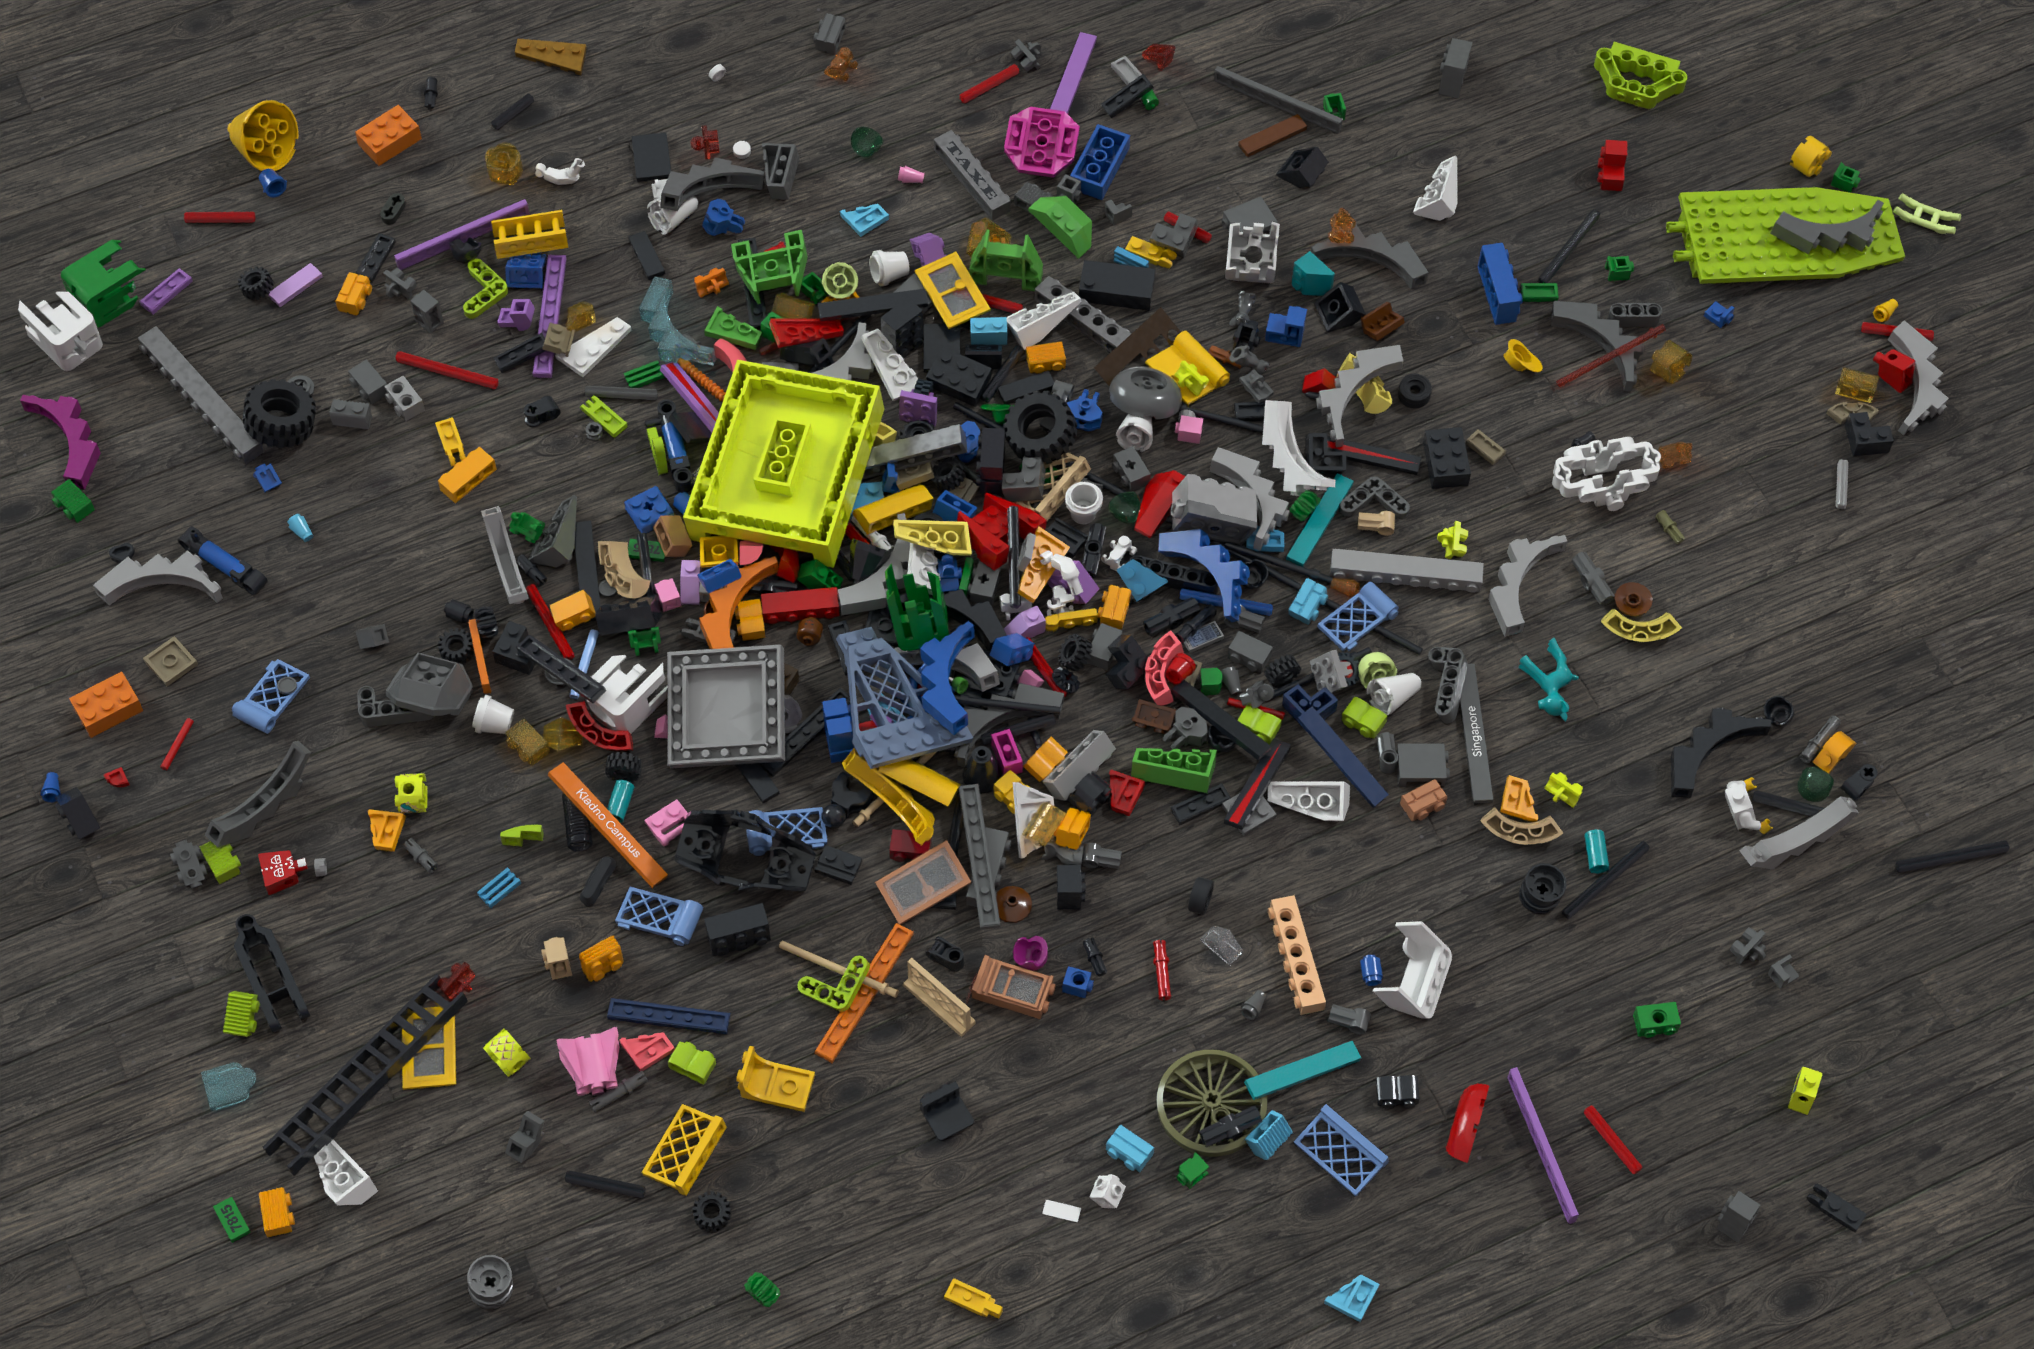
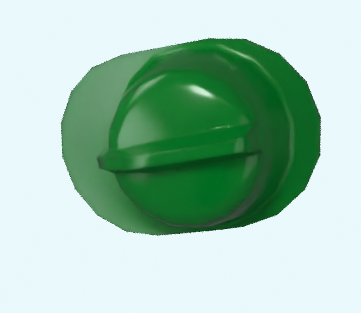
(998, 411)

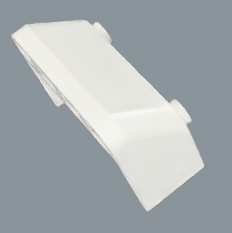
(1423, 975)

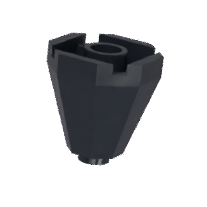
(865, 560)

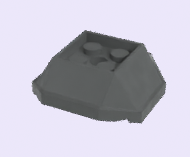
(431, 686)

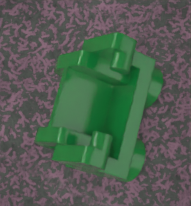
(526, 525)
(644, 638)

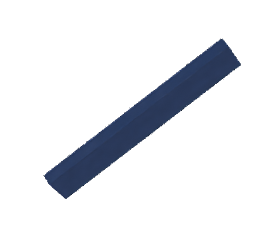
(1342, 757)
(668, 1016)

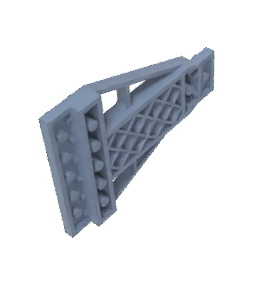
(906, 737)

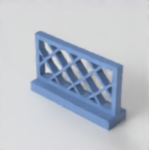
(1356, 1141)

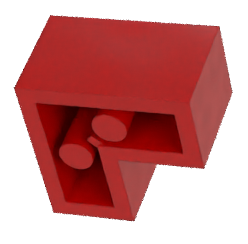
(1612, 165)

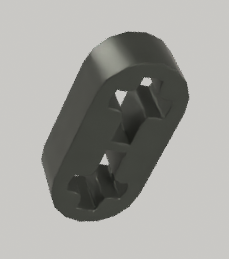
(395, 209)

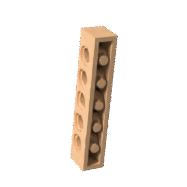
(1287, 908)

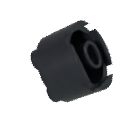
(1090, 793)

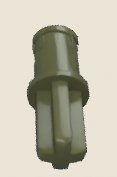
(1670, 527)

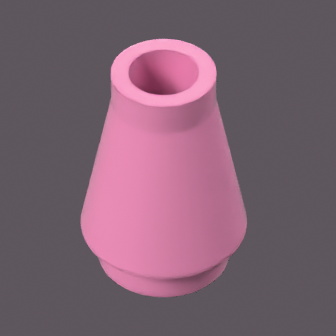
(909, 175)

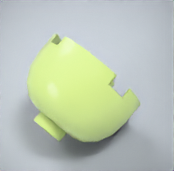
(840, 280)
(1375, 666)

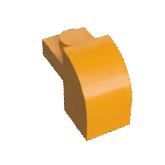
(1833, 751)

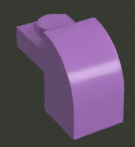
(518, 316)

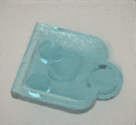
(227, 1084)

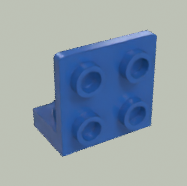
(525, 271)

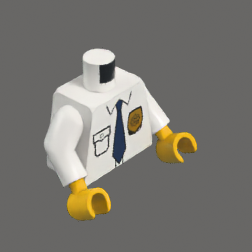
(1741, 806)

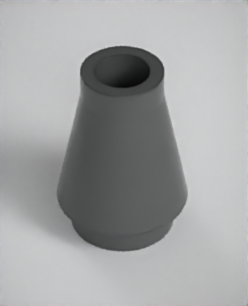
(1231, 679)
(1252, 1007)

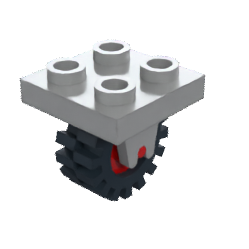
(1334, 671)

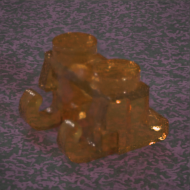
(840, 64)
(1342, 227)
(1674, 453)

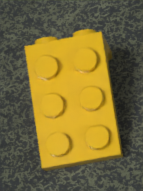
(774, 1082)

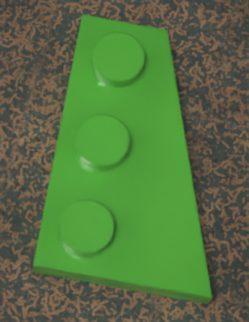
(732, 330)

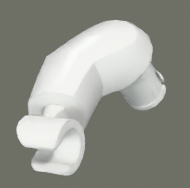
(563, 176)
(1068, 570)

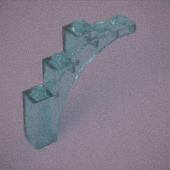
(672, 344)

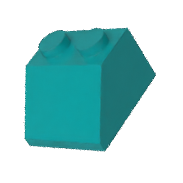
(1312, 276)

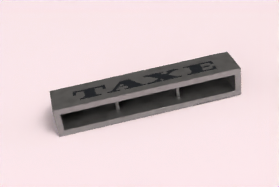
(972, 175)

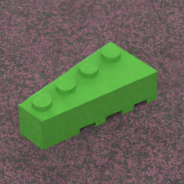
(1175, 768)

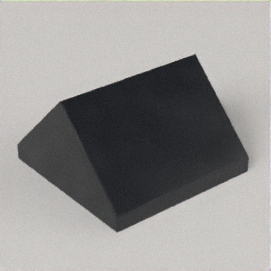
(985, 354)

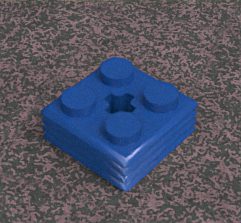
(639, 507)

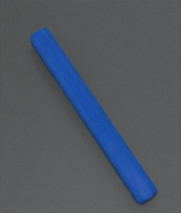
(1216, 600)

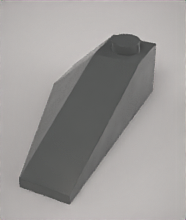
(559, 537)

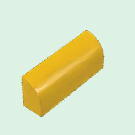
(883, 511)
(922, 780)

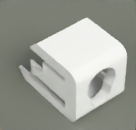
(617, 708)

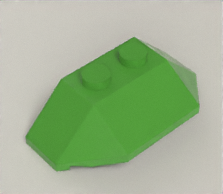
(1065, 222)

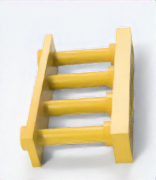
(530, 243)

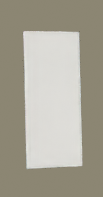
(1061, 1210)

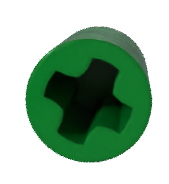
(1150, 100)

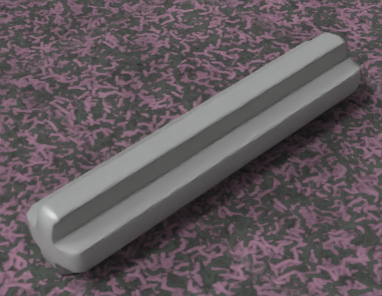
(1842, 484)

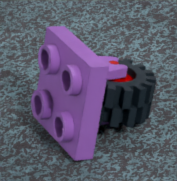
(919, 403)

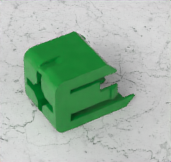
(100, 289)
(923, 616)

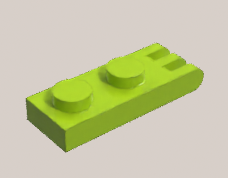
(604, 416)

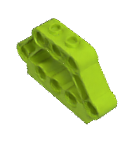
(1643, 64)

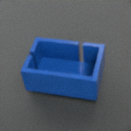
(838, 728)

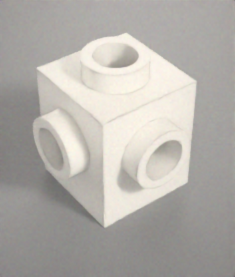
(1107, 1191)

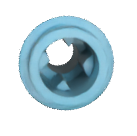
(300, 527)

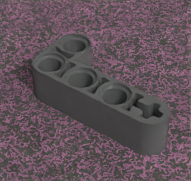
(1448, 685)
(378, 708)

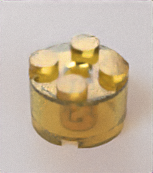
(503, 163)
(1670, 362)

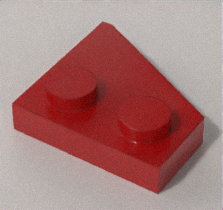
(1124, 792)

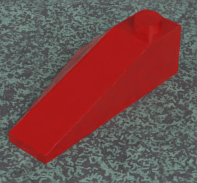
(1157, 502)

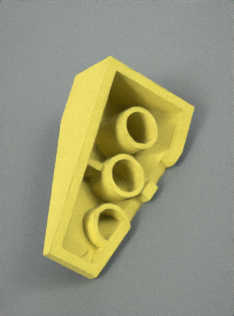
(942, 536)

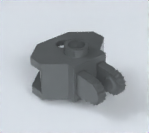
(1187, 729)

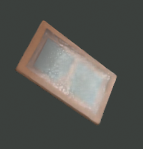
(923, 882)

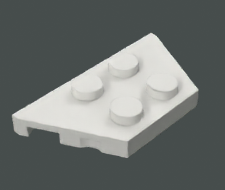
(1026, 805)

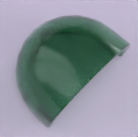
(866, 141)
(1125, 507)
(1815, 784)

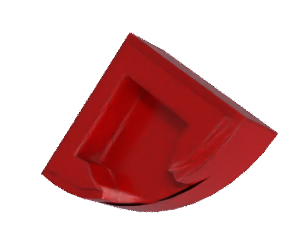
(117, 778)

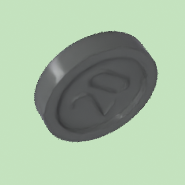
(606, 590)
(287, 685)

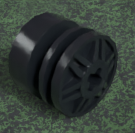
(1547, 880)

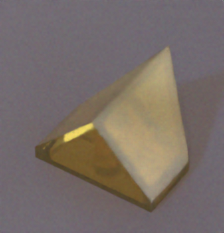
(580, 316)
(561, 734)

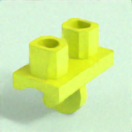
(1191, 378)
(1450, 539)
(1563, 790)

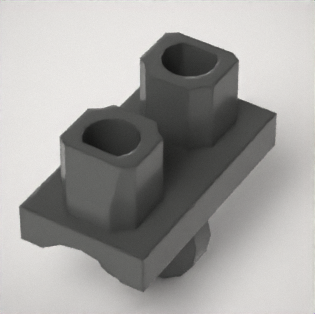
(1021, 50)
(396, 286)
(1256, 386)
(1257, 694)
(1753, 939)

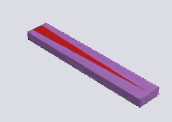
(691, 394)

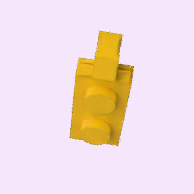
(972, 1299)

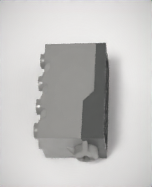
(1215, 508)

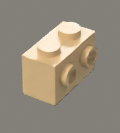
(556, 958)

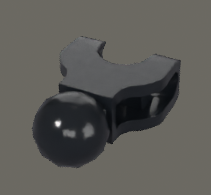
(845, 802)

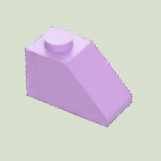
(690, 582)
(1027, 623)

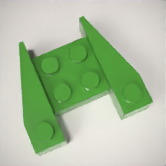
(1006, 261)
(772, 267)

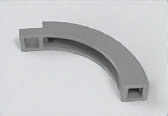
(504, 555)

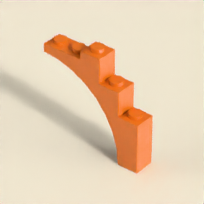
(724, 602)

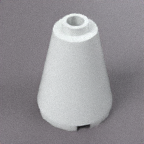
(666, 219)
(1135, 432)
(1392, 691)

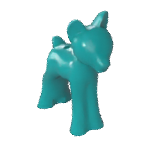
(1554, 703)

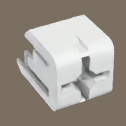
(1240, 243)
(76, 335)

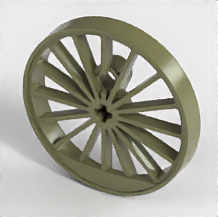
(1191, 1064)

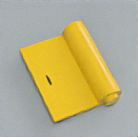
(1189, 349)

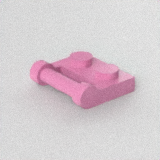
(666, 819)

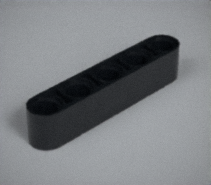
(1183, 575)

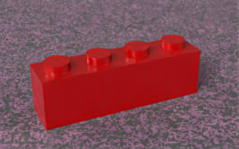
(800, 605)

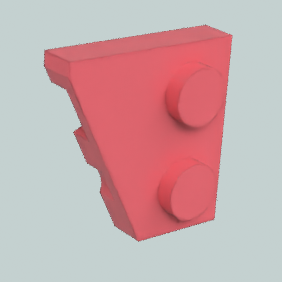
(647, 1049)

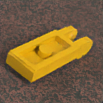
(1153, 253)
(450, 439)
(1070, 619)

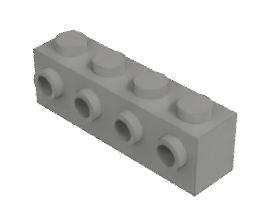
(1081, 761)

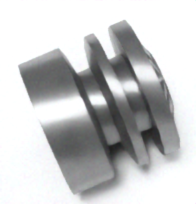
(494, 1271)

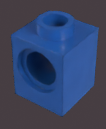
(1073, 975)

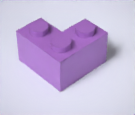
(927, 248)
(1087, 583)

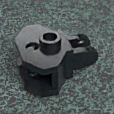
(1247, 335)

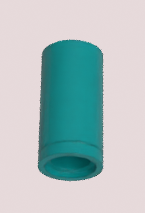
(620, 799)
(1596, 851)

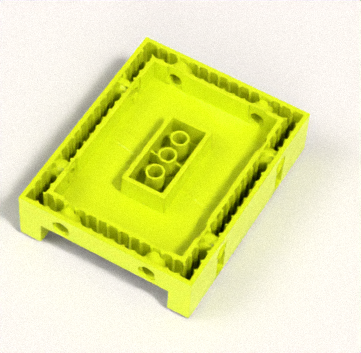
(785, 459)

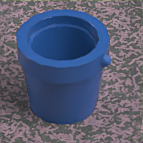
(272, 183)

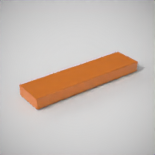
(479, 656)

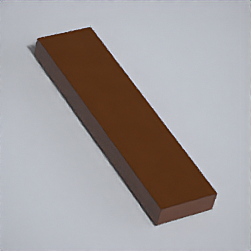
(1272, 135)

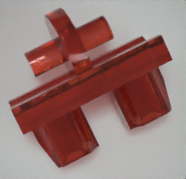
(708, 142)
(458, 982)

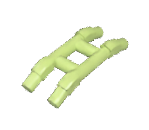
(1913, 204)

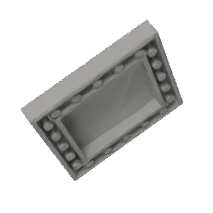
(726, 706)

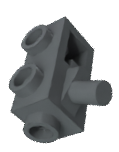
(187, 858)

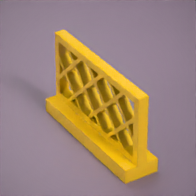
(700, 1153)

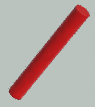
(1237, 703)
(177, 743)

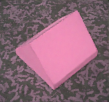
(1030, 678)
(662, 727)

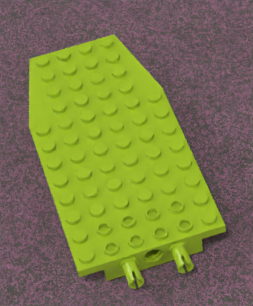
(1732, 242)

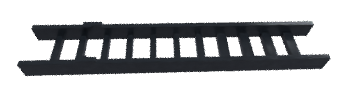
(334, 1125)

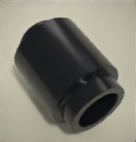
(458, 611)

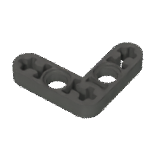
(1377, 494)

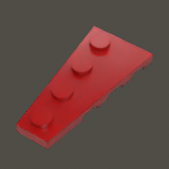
(799, 331)

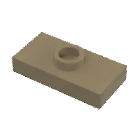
(1485, 447)

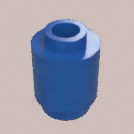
(681, 501)
(1371, 970)

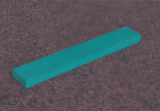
(1319, 521)
(1302, 1070)

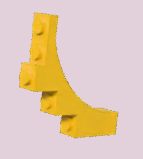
(894, 795)

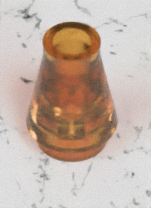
(1345, 586)

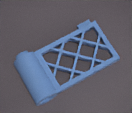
(1375, 602)
(254, 712)
(761, 842)
(681, 926)

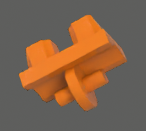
(712, 282)

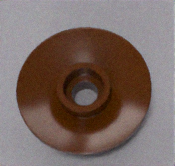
(1633, 592)
(1015, 911)

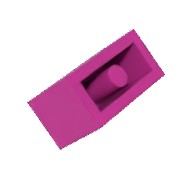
(1006, 752)

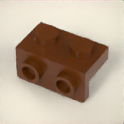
(1381, 321)
(1154, 716)

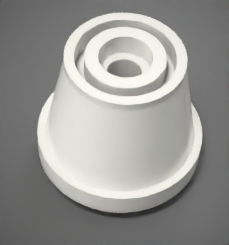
(888, 266)
(1083, 501)
(492, 716)

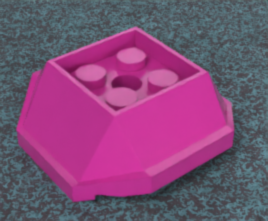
(1037, 126)

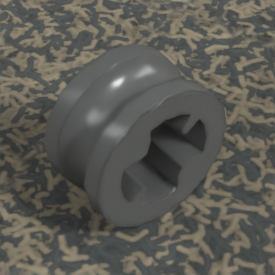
(591, 435)

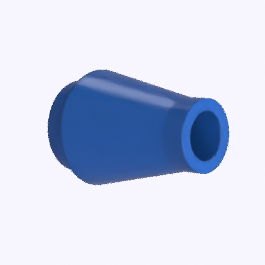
(51, 787)

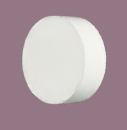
(717, 72)
(741, 149)

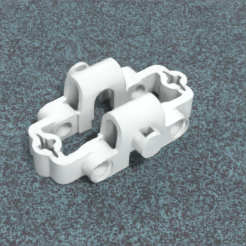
(1606, 460)

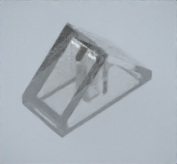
(1222, 943)

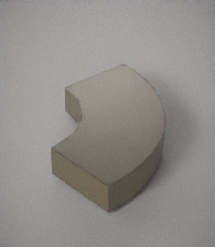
(1841, 411)

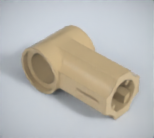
(1382, 522)

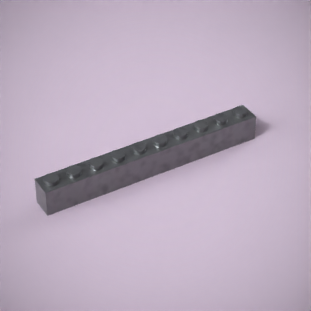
(200, 394)

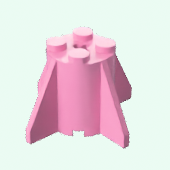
(591, 1061)

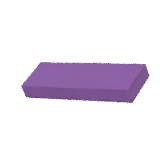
(166, 291)

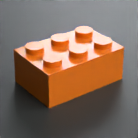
(388, 135)
(106, 704)

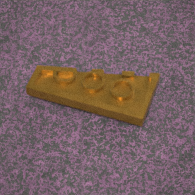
(560, 54)

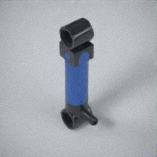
(674, 445)
(239, 571)

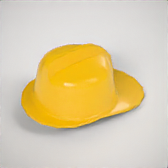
(1521, 358)

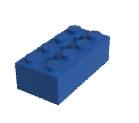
(1101, 160)
(1499, 283)

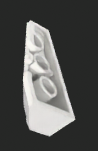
(1441, 194)
(1033, 325)
(1317, 799)
(343, 1177)

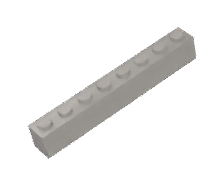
(1406, 570)

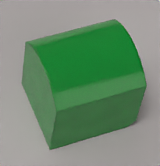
(1210, 681)

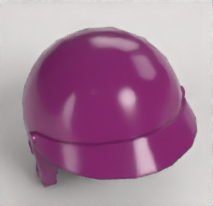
(1030, 953)

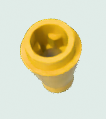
(1884, 311)

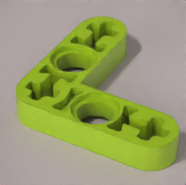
(489, 289)
(658, 450)
(841, 991)

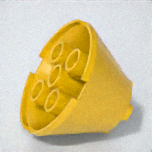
(265, 135)

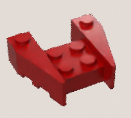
(990, 529)

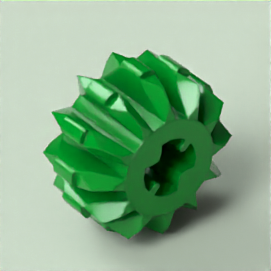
(1305, 505)
(762, 1289)

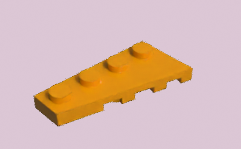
(1037, 574)

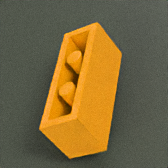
(467, 474)

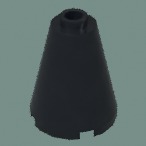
(981, 770)

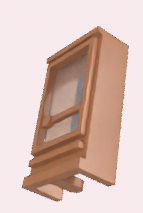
(1013, 987)

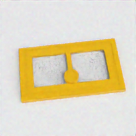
(952, 290)
(436, 1061)

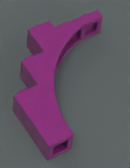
(65, 413)

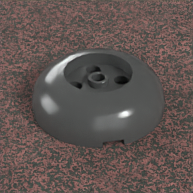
(1145, 392)

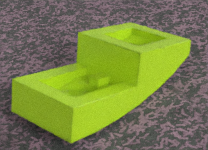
(515, 835)

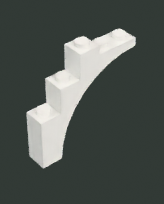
(1287, 456)

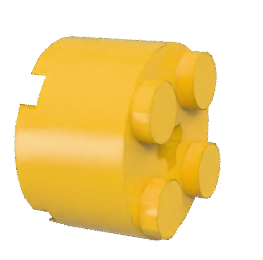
(1810, 156)

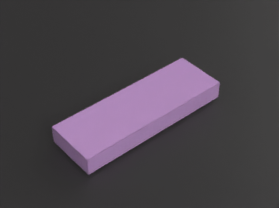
(295, 285)

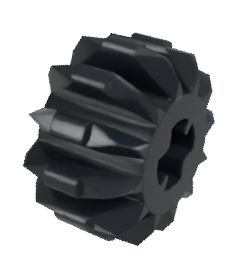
(486, 622)

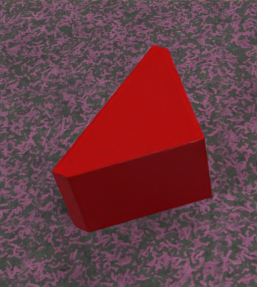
(1318, 381)

